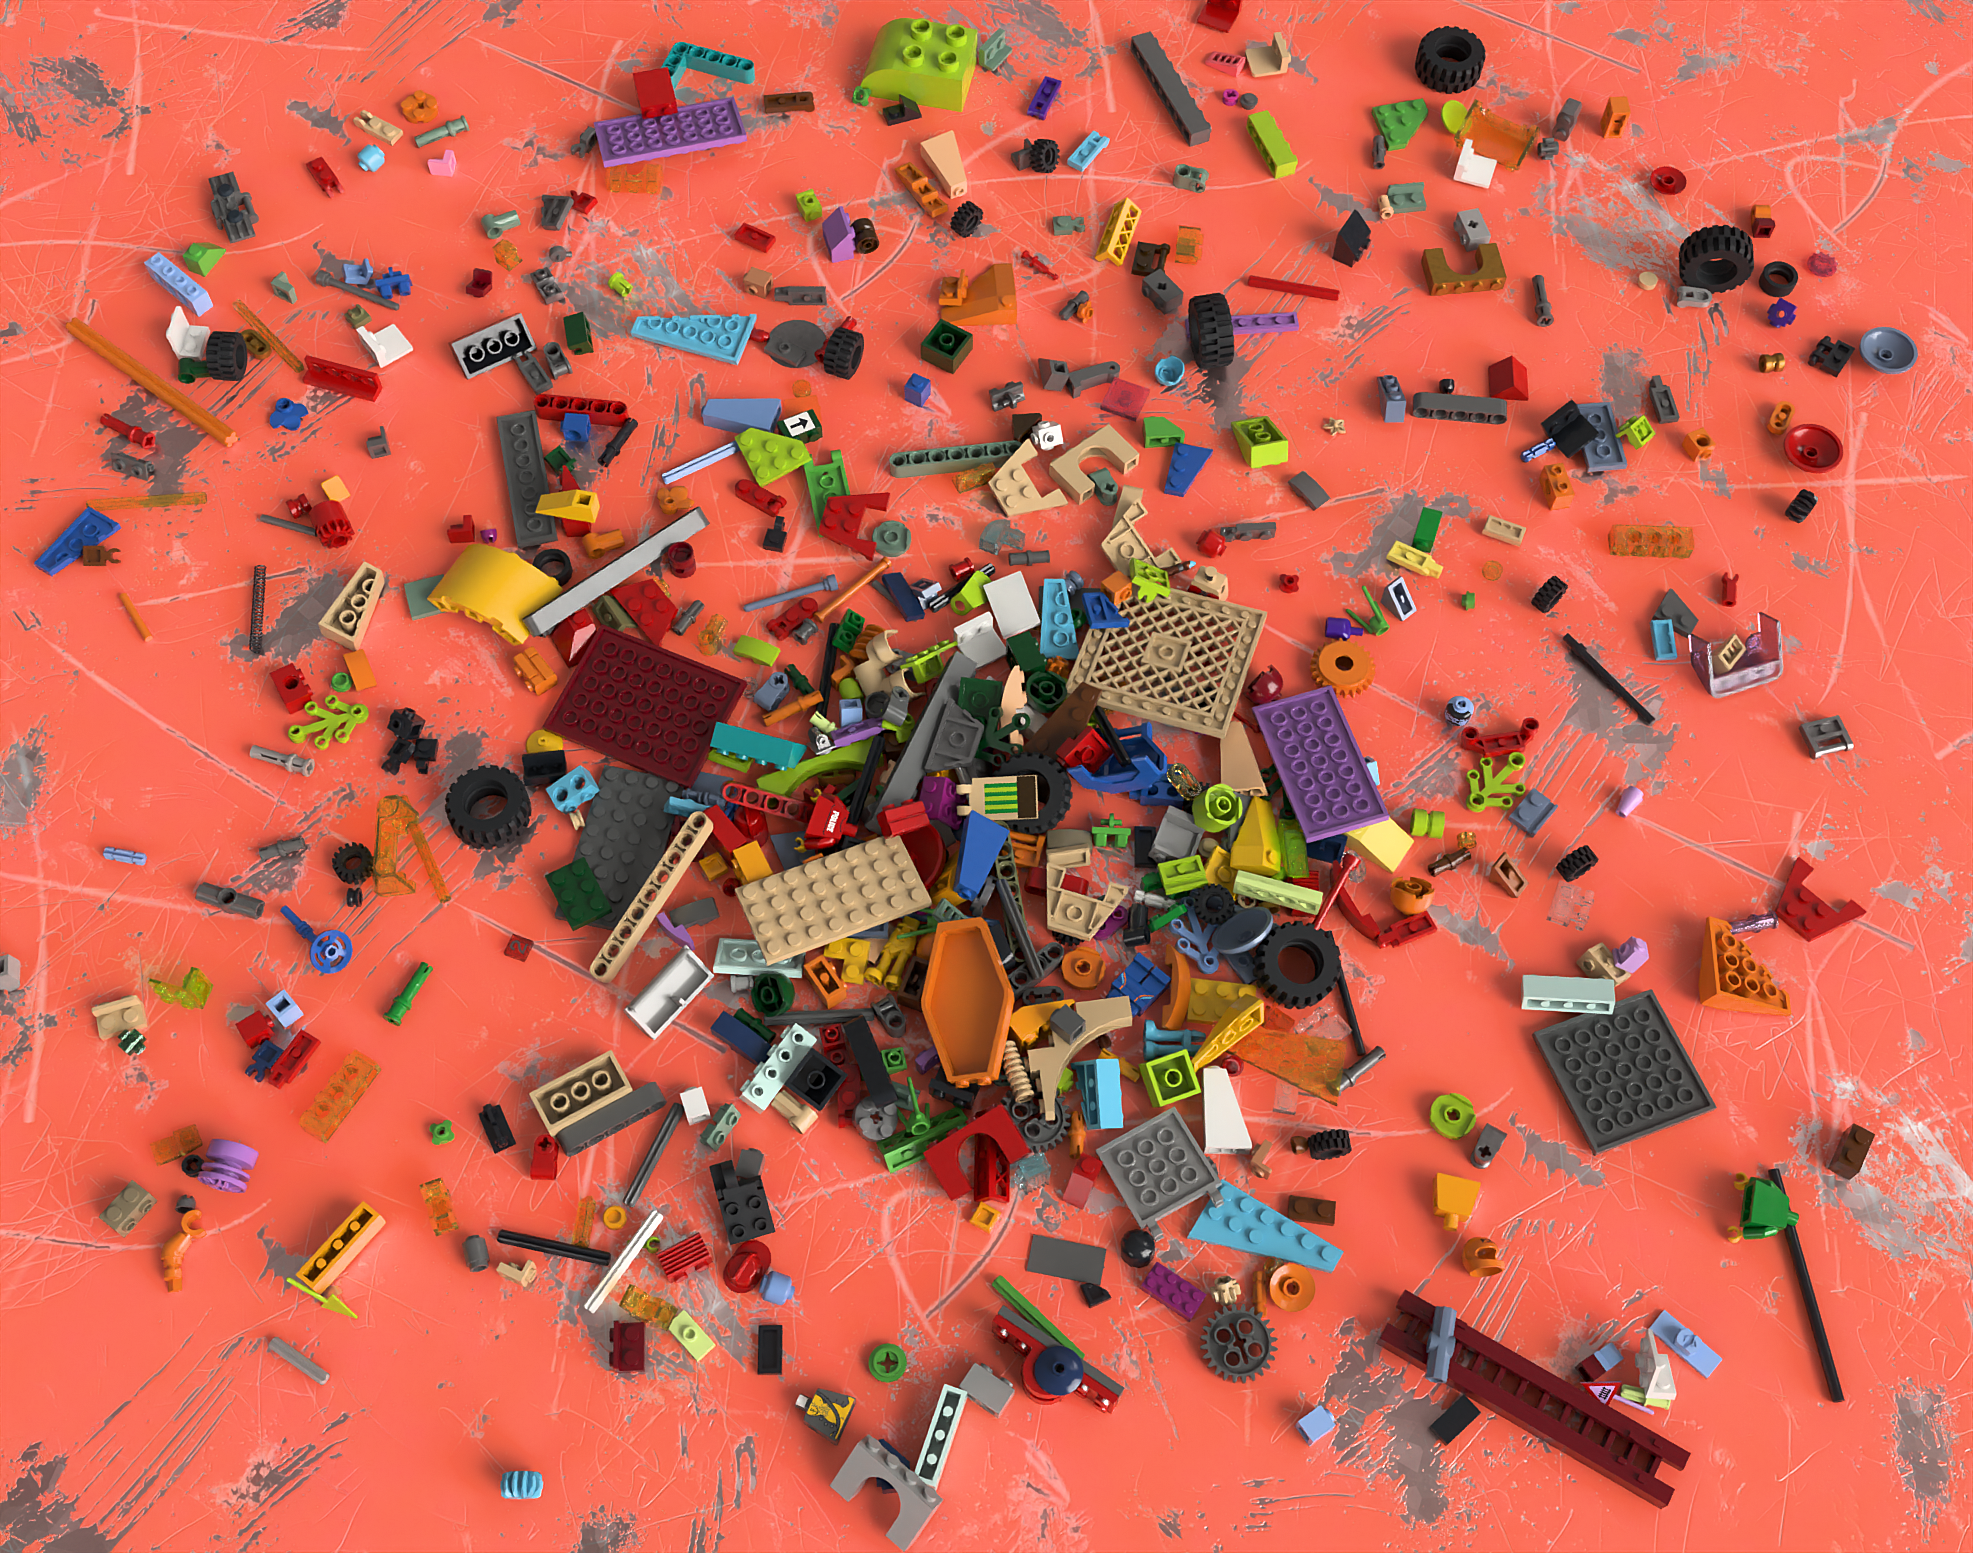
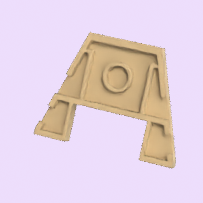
(1015, 489)
(1126, 543)
(1076, 913)

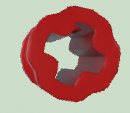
(961, 569)

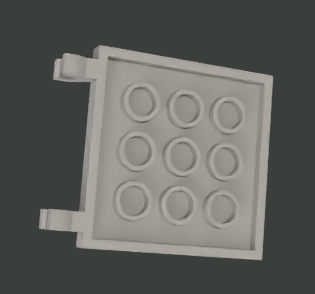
(1159, 1169)

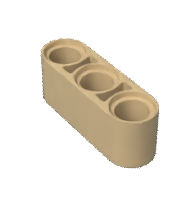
(1128, 496)

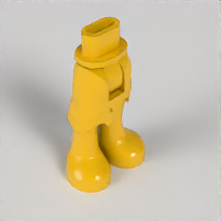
(894, 949)

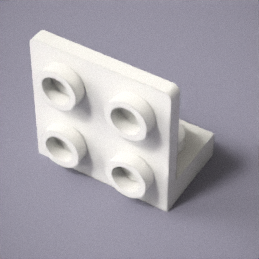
(1474, 168)
(186, 339)
(384, 345)
(979, 640)
(1654, 1370)

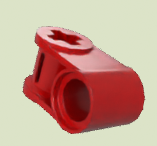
(544, 1163)

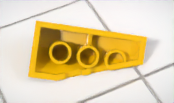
(1257, 843)
(1237, 1021)

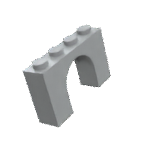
(916, 1498)

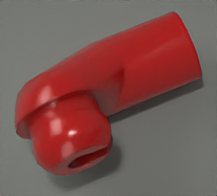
(759, 335)

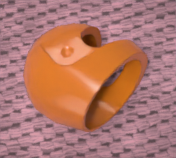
(1480, 1257)

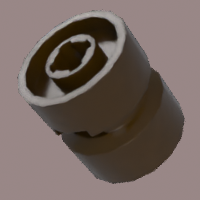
(865, 236)

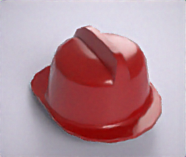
(751, 824)
(747, 1266)

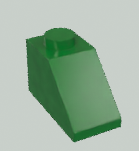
(1426, 529)

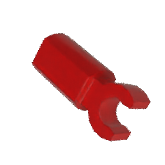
(1729, 590)

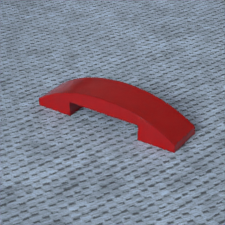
(1363, 924)

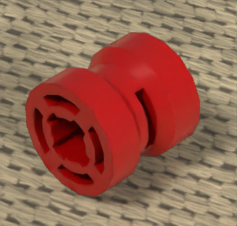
(294, 507)

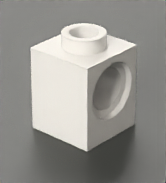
(695, 1105)

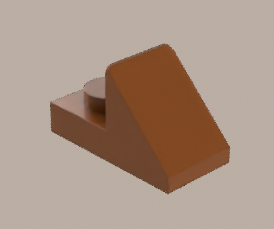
(1508, 874)

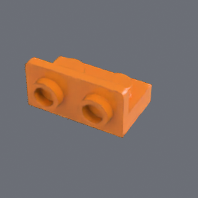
(953, 289)

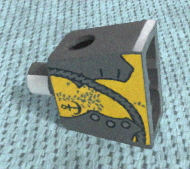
(827, 1413)

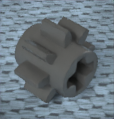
(1547, 148)

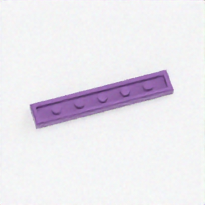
(1261, 323)

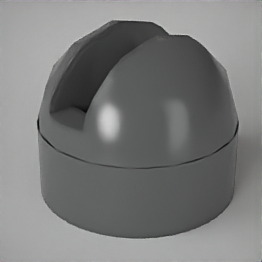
(185, 1204)

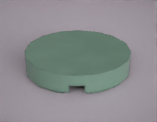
(892, 538)

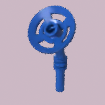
(318, 946)

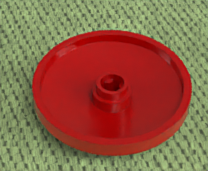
(927, 853)

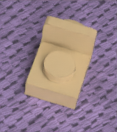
(514, 1274)

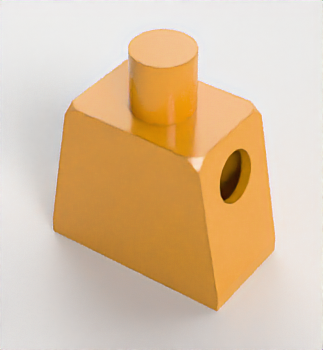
(1453, 1199)

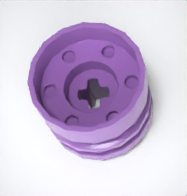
(226, 1170)

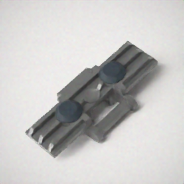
(226, 208)

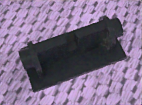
(496, 1128)

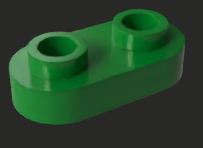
(1159, 921)

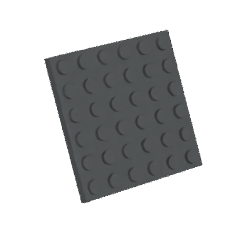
(1623, 1072)

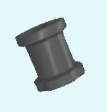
(805, 631)

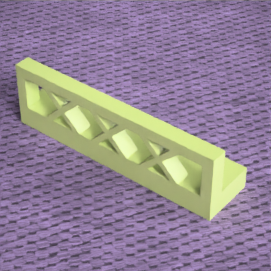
(1278, 892)

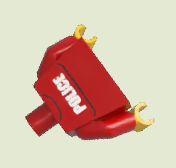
(826, 823)

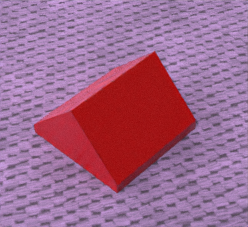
(1508, 380)

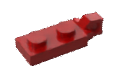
(1407, 930)

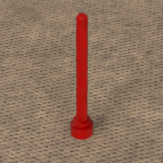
(1349, 864)

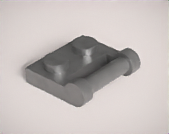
(1822, 731)

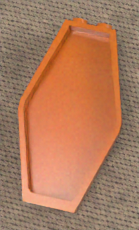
(967, 1002)

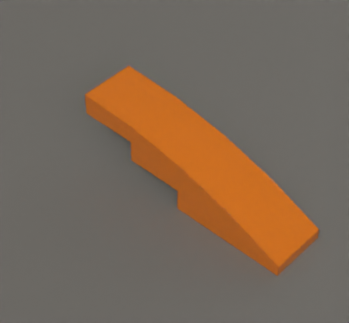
(921, 190)

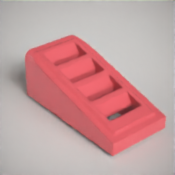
(1231, 64)

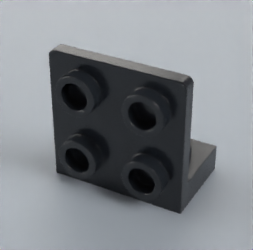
(1569, 429)

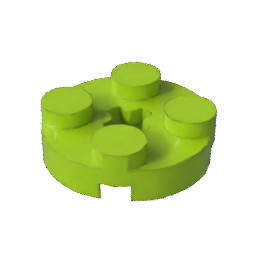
(1440, 1120)

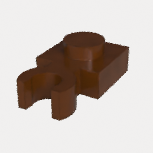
(98, 555)

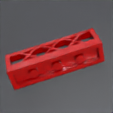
(341, 379)
(985, 1170)

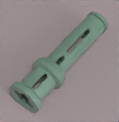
(449, 129)

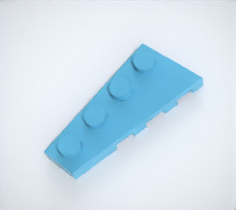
(1057, 625)

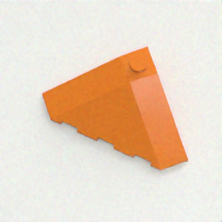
(988, 300)
(1733, 979)

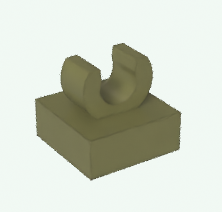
(357, 317)

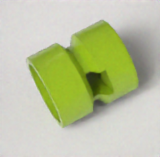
(1430, 823)

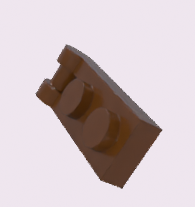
(789, 102)

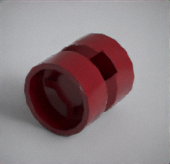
(682, 559)

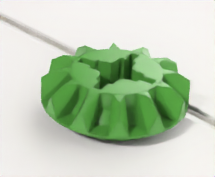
(895, 1354)

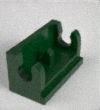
(578, 333)

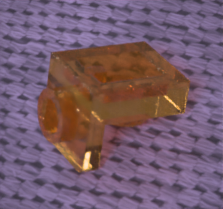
(1276, 1019)

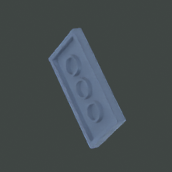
(1605, 450)

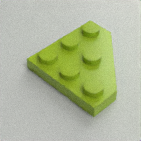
(771, 454)

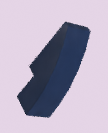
(740, 1038)

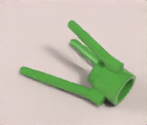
(1377, 623)
(931, 926)
(918, 1122)

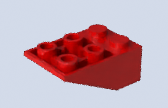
(573, 528)

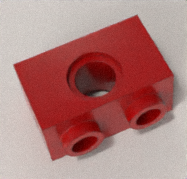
(287, 678)

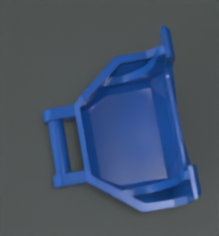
(1146, 765)

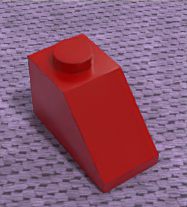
(1082, 1180)

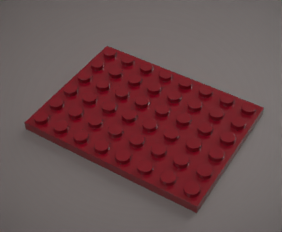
(644, 706)

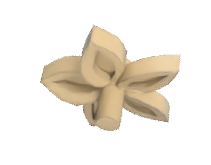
(1335, 426)

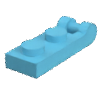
(1087, 151)

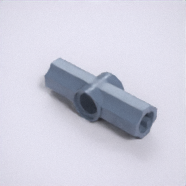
(1440, 1344)

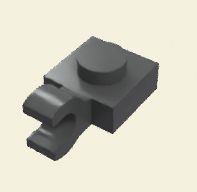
(587, 142)

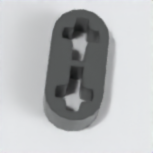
(1042, 993)

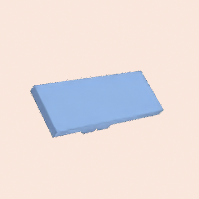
(1685, 1344)

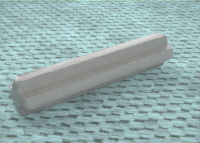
(299, 1360)

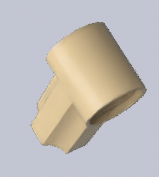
(798, 1115)

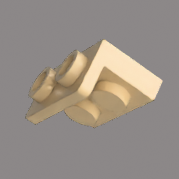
(1599, 963)
(119, 1015)

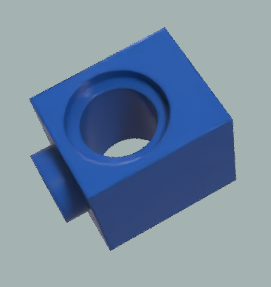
(576, 427)

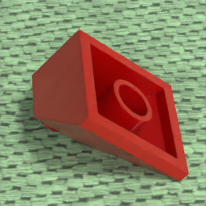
(574, 637)

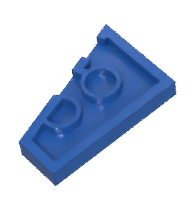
(1184, 467)

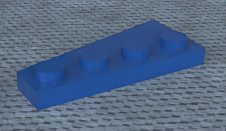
(86, 530)

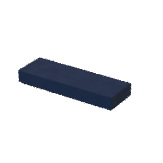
(903, 596)

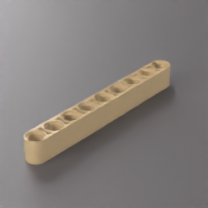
(651, 908)

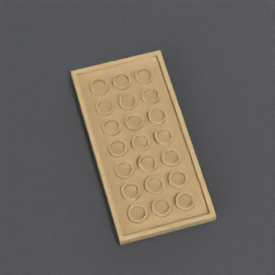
(832, 898)

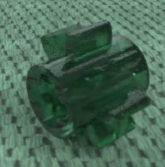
(132, 1042)

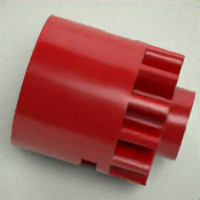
(331, 524)

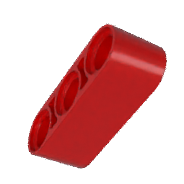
(1037, 883)

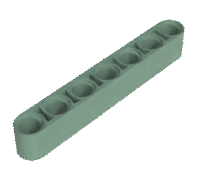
(966, 455)

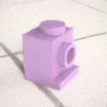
(1631, 954)

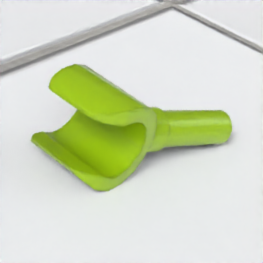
(647, 1246)

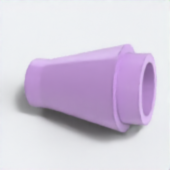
(1629, 801)

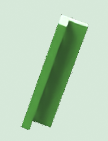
(910, 1150)

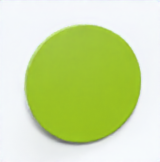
(1453, 115)

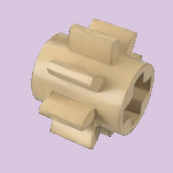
(1225, 1290)

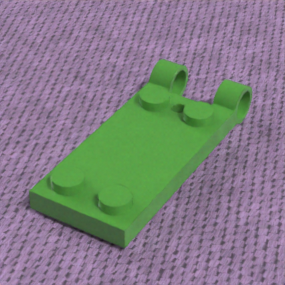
(827, 485)

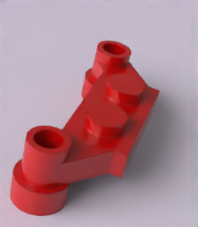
(1500, 743)

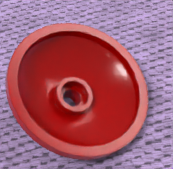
(1813, 448)

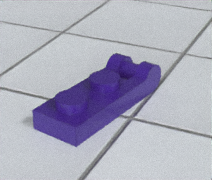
(1044, 97)

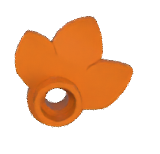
(674, 499)

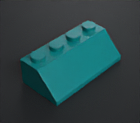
(757, 745)

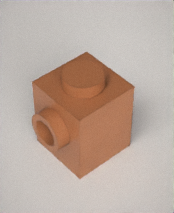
(758, 282)

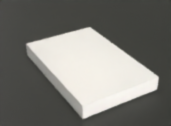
(1012, 604)

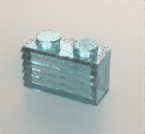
(1032, 1173)

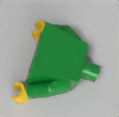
(1763, 1209)

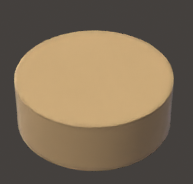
(1647, 280)

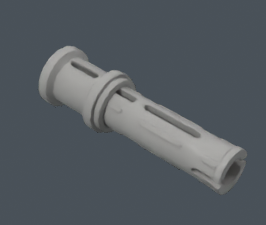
(291, 762)

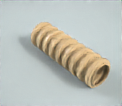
(1015, 1072)

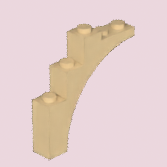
(1048, 1064)

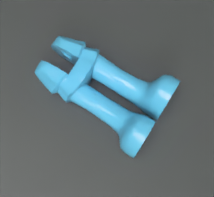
(1152, 1034)

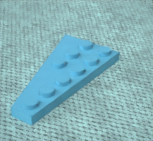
(1261, 1231)

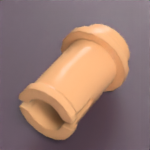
(1386, 210)

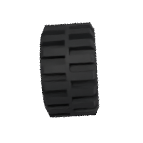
(843, 353)
(226, 356)

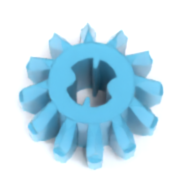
(521, 1485)

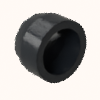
(1446, 385)

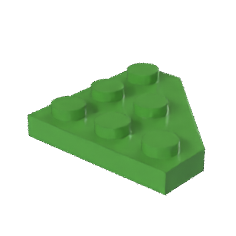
(1399, 121)

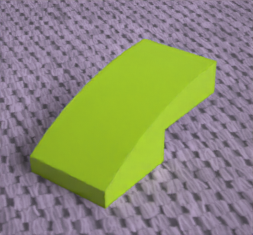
(757, 650)

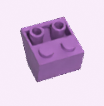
(839, 236)

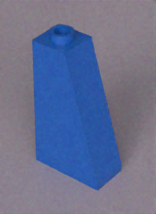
(977, 853)

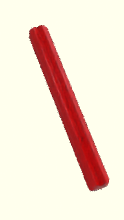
(1293, 288)

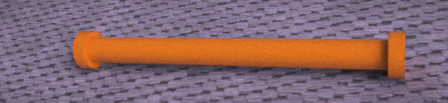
(885, 563)

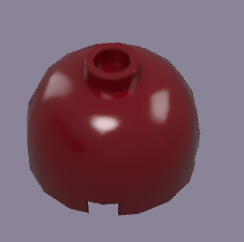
(1265, 687)

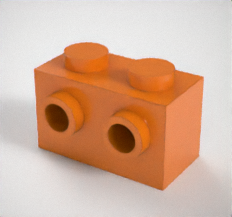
(825, 981)

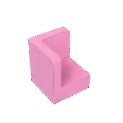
(443, 166)

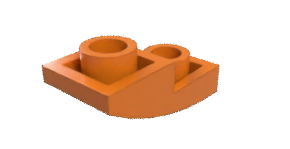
(360, 670)

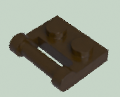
(1144, 258)

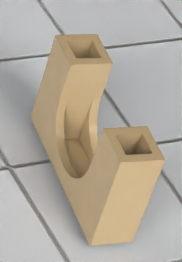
(1105, 444)

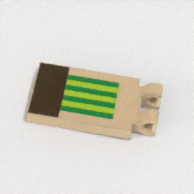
(1001, 797)

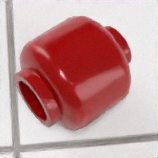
(1211, 543)

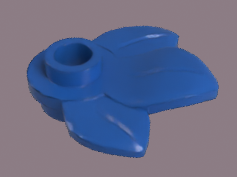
(287, 414)

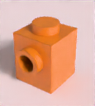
(1117, 587)

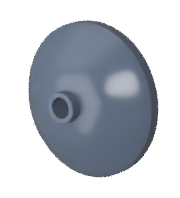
(1888, 350)
(1243, 930)

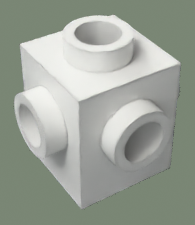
(1047, 435)

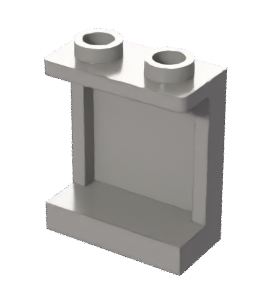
(1176, 836)

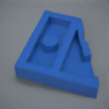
(1102, 612)

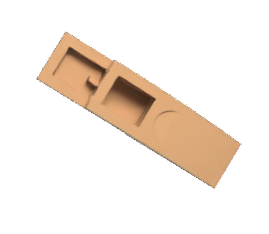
(1011, 700)

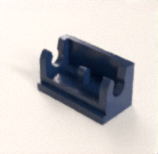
(1327, 849)

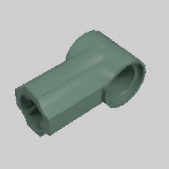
(496, 225)

